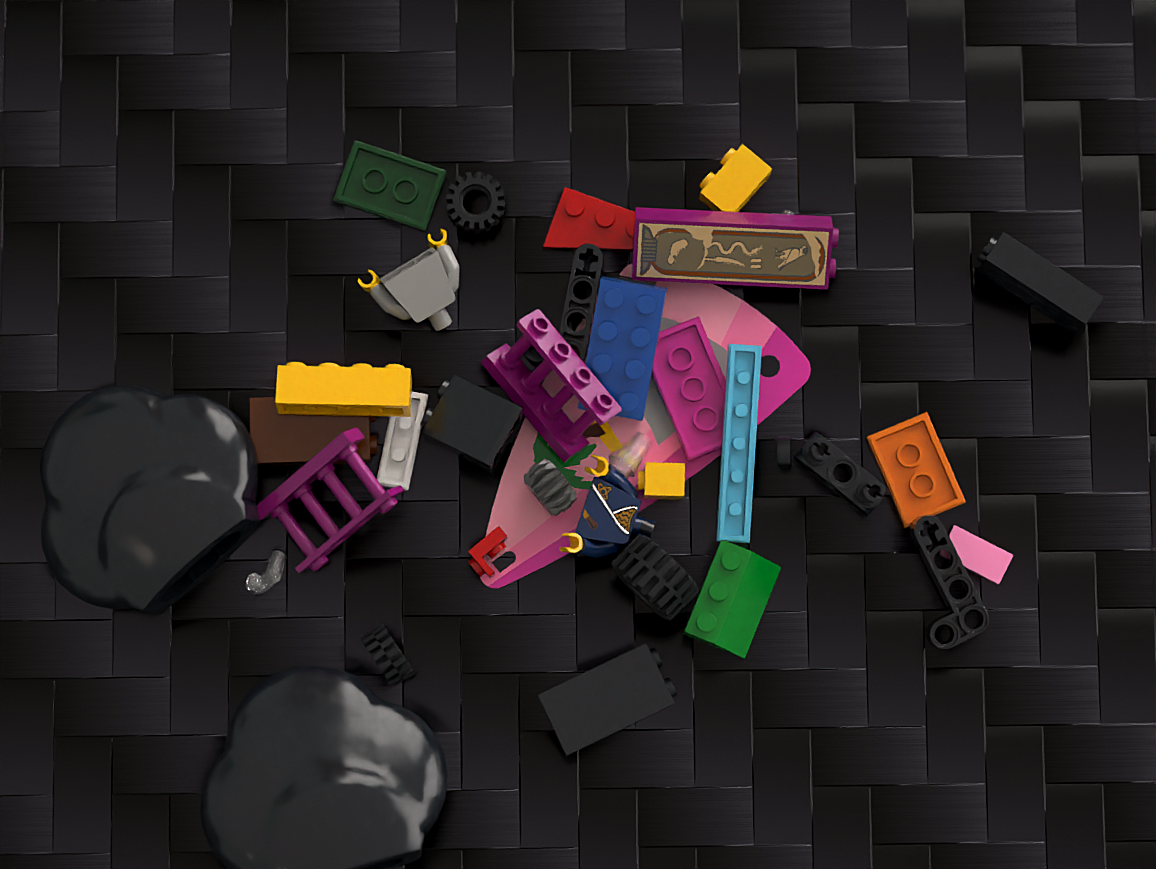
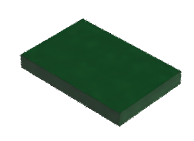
(390, 186)

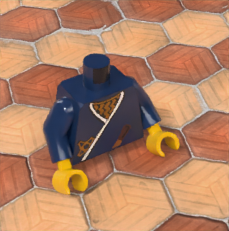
(608, 514)

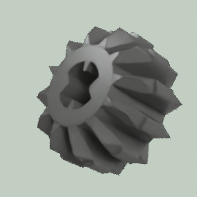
(550, 487)

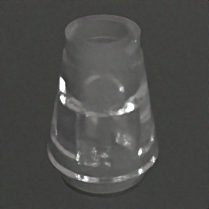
(630, 455)

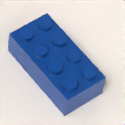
(625, 341)

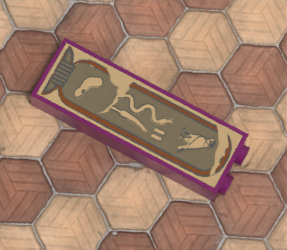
(733, 248)

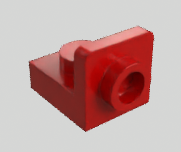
(490, 546)

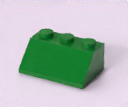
(732, 599)

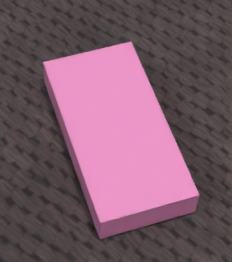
(979, 555)

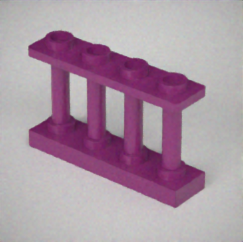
(537, 404)

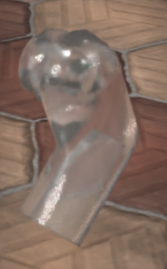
(270, 577)

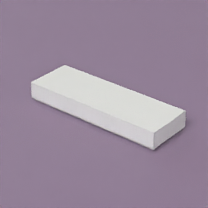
(402, 445)

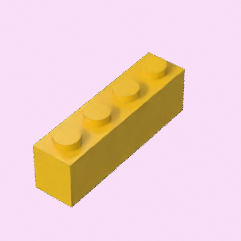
(344, 390)

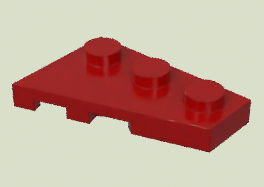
(589, 220)

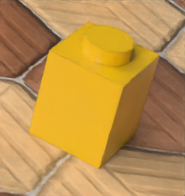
(662, 480)

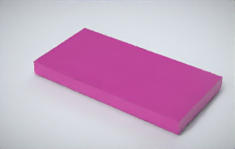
(691, 387)

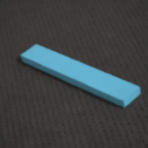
(738, 443)

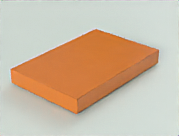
(915, 469)

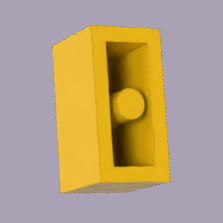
(735, 182)

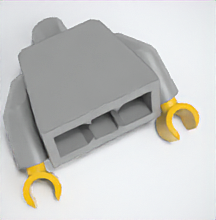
(420, 286)

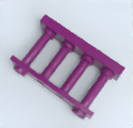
(299, 487)

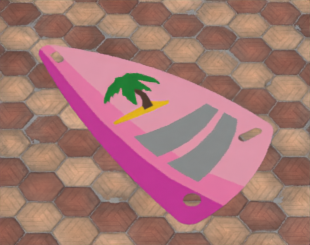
(530, 528)

